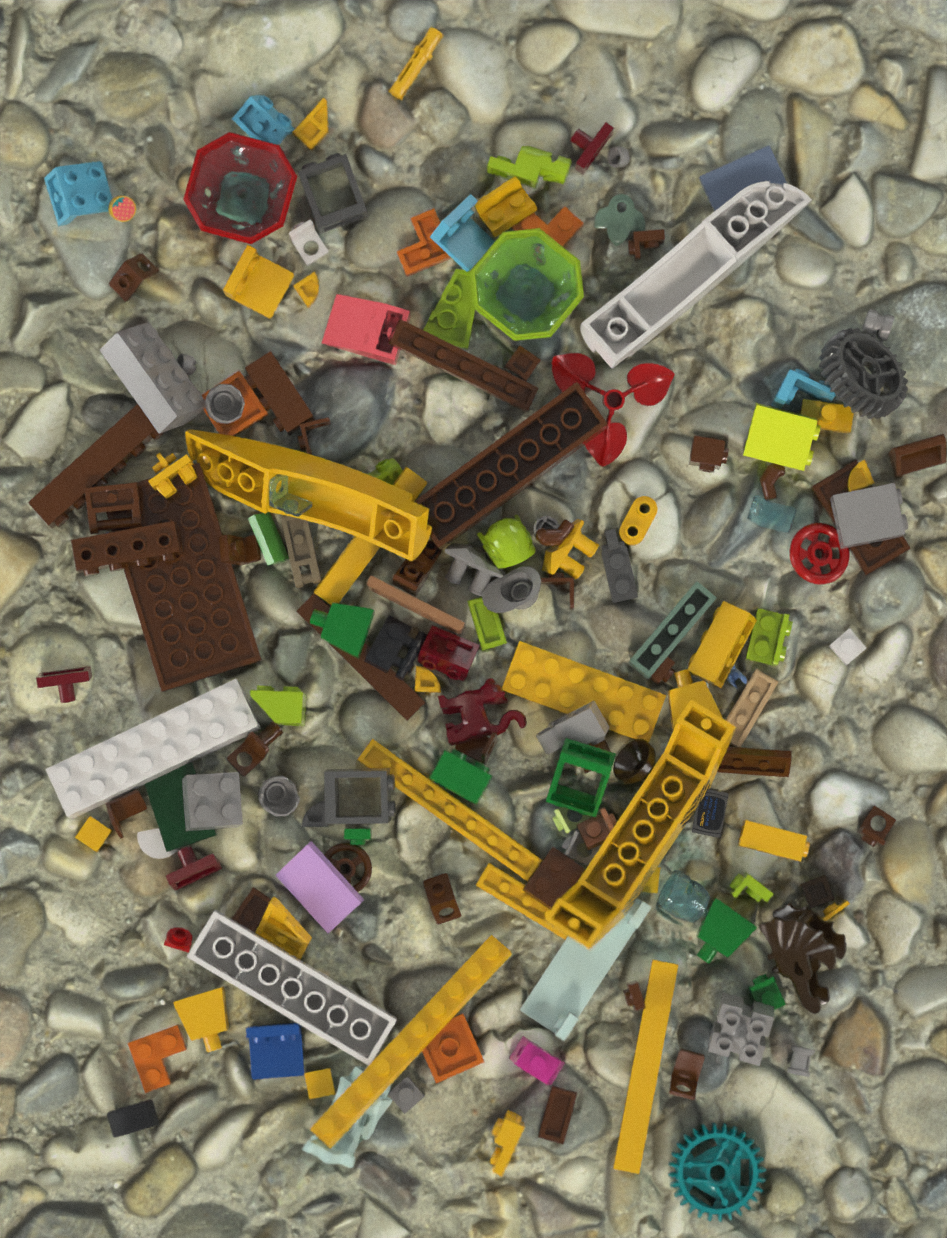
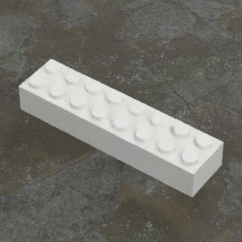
(153, 749)
(292, 987)

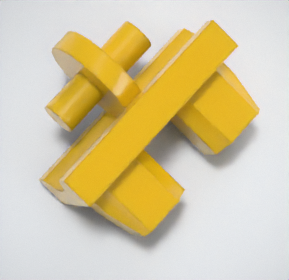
(181, 467)

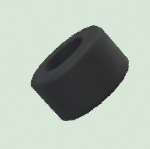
(132, 1118)

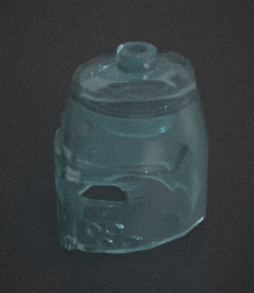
(683, 898)

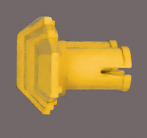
(558, 557)

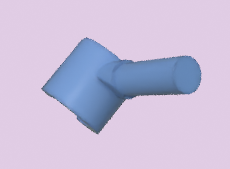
(734, 675)

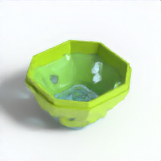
(531, 261)

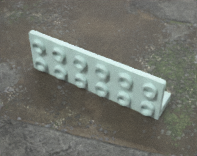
(577, 974)

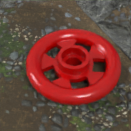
(814, 574)

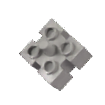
(741, 1029)

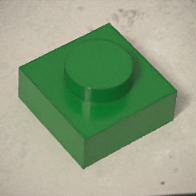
(358, 836)

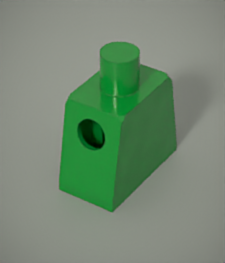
(344, 626)
(722, 931)

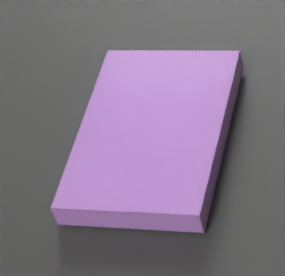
(319, 887)

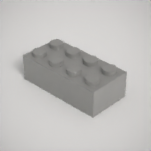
(153, 377)

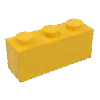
(721, 644)

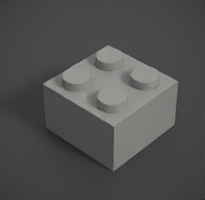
(212, 801)

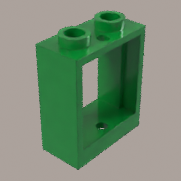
(587, 758)

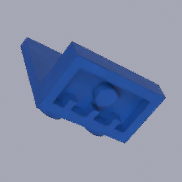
(275, 1050)

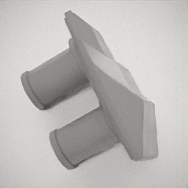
(466, 555)

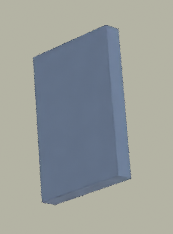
(733, 177)

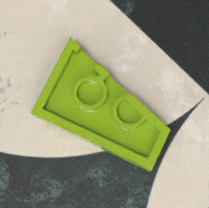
(454, 313)

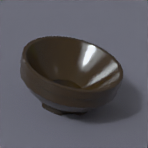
(631, 759)

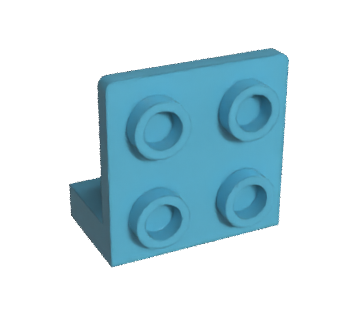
(78, 191)
(462, 236)
(800, 381)

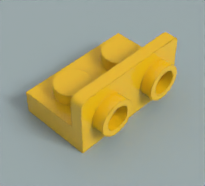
(505, 207)

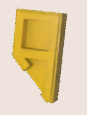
(314, 126)

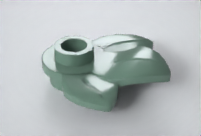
(619, 223)

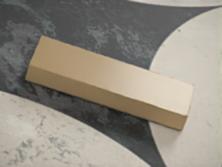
(750, 705)

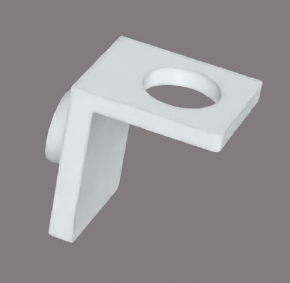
(303, 233)

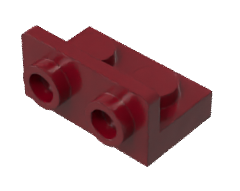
(447, 653)

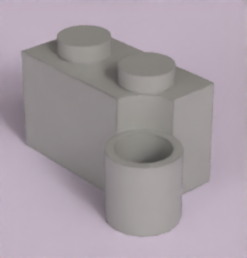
(581, 725)

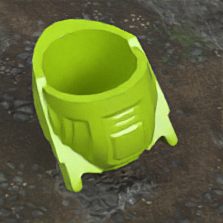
(507, 542)

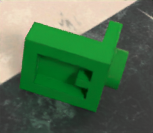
(766, 991)

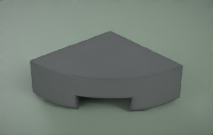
(315, 816)

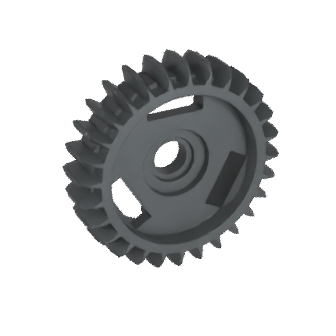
(844, 369)

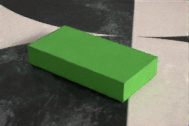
(268, 538)

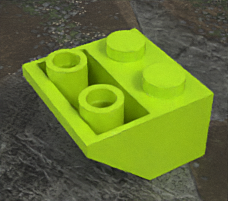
(284, 706)

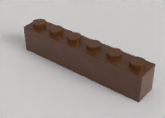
(94, 467)

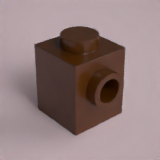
(708, 453)

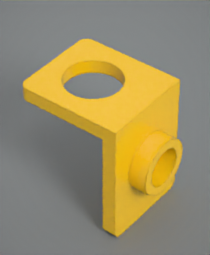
(833, 909)

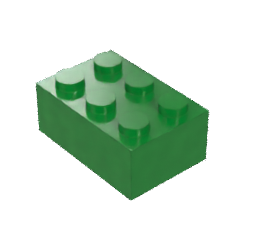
(461, 777)

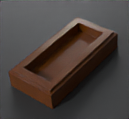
(557, 1114)

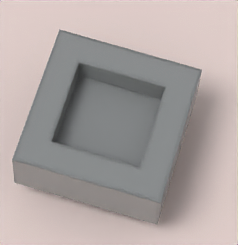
(406, 1094)

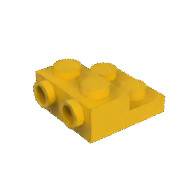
(507, 1134)

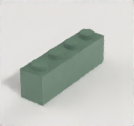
(672, 630)

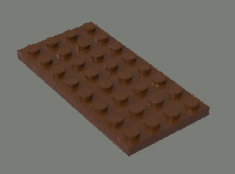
(189, 604)

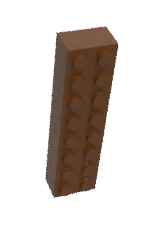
(511, 464)

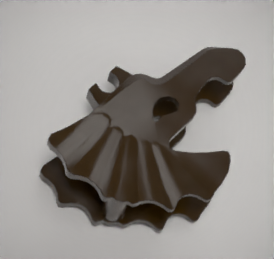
(800, 937)

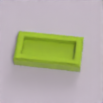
(486, 624)

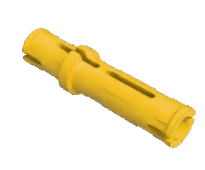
(421, 55)

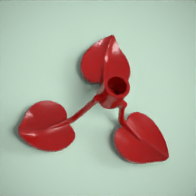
(647, 382)

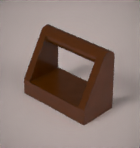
(918, 455)

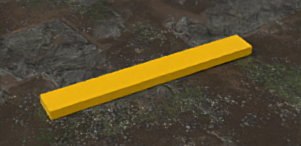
(452, 811)
(645, 1066)

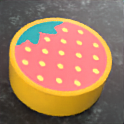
(122, 208)

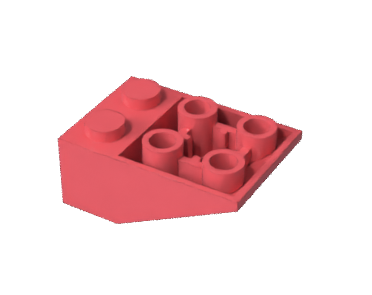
(364, 327)

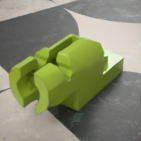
(530, 166)

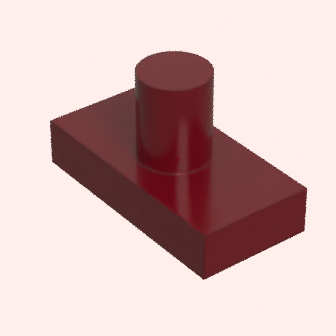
(590, 145)
(65, 681)
(192, 868)

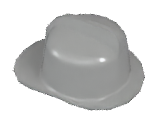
(513, 591)

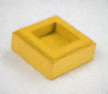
(93, 833)
(319, 1083)

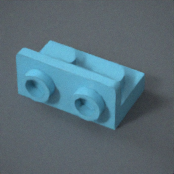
(262, 120)

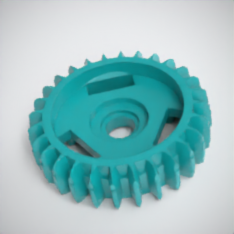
(695, 1171)

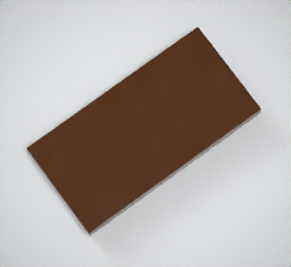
(870, 555)

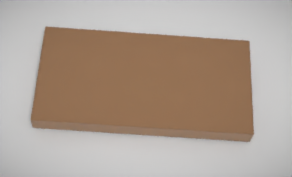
(415, 605)

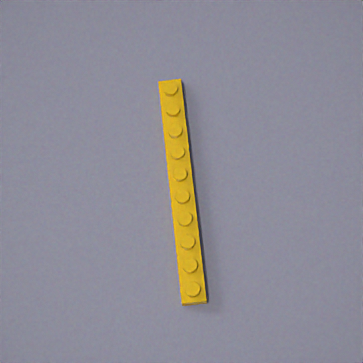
(410, 1041)

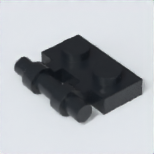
(389, 642)

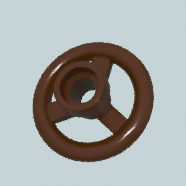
(362, 857)

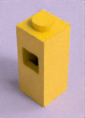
(773, 841)

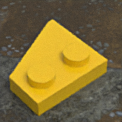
(283, 929)

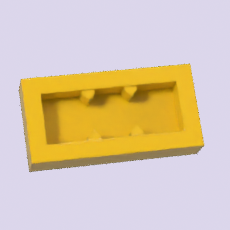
(829, 415)

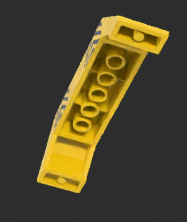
(645, 828)

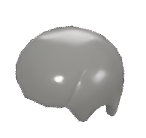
(224, 403)
(278, 796)

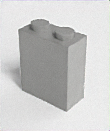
(868, 515)

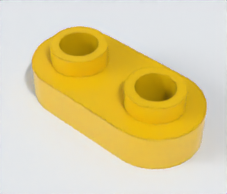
(638, 520)

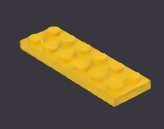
(570, 685)

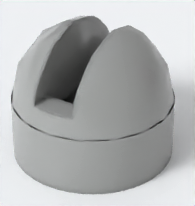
(615, 152)
(186, 363)

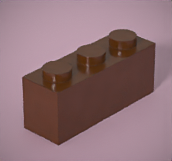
(278, 394)

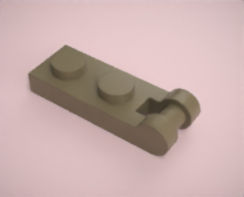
(300, 550)

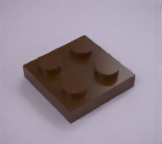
(553, 878)

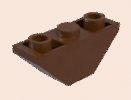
(413, 574)

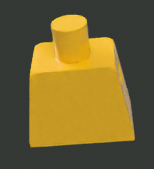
(688, 691)
(204, 1016)

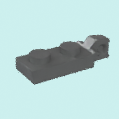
(618, 568)

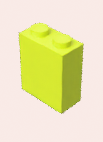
(781, 437)

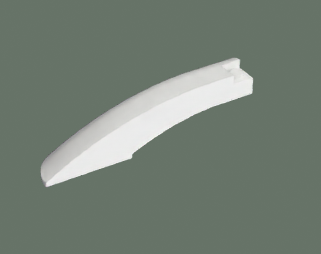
(691, 269)

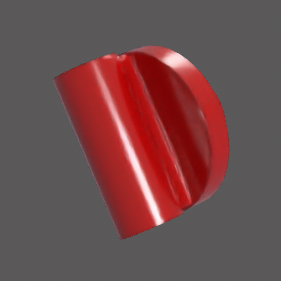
(179, 939)

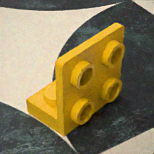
(258, 283)

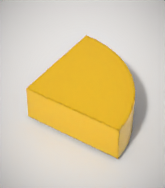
(308, 289)
(860, 477)
(426, 681)

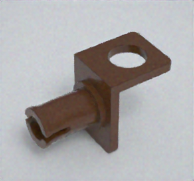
(256, 747)

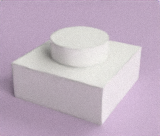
(847, 647)

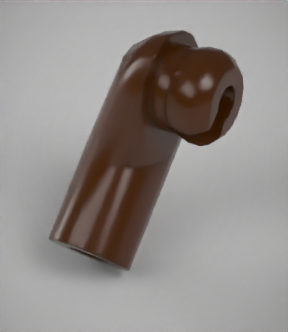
(769, 478)
(554, 537)

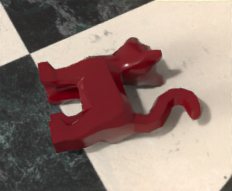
(474, 718)

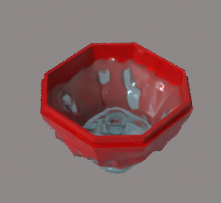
(238, 166)

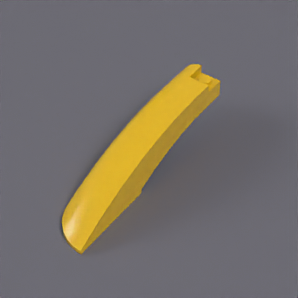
(338, 493)

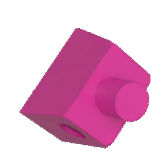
(536, 1061)

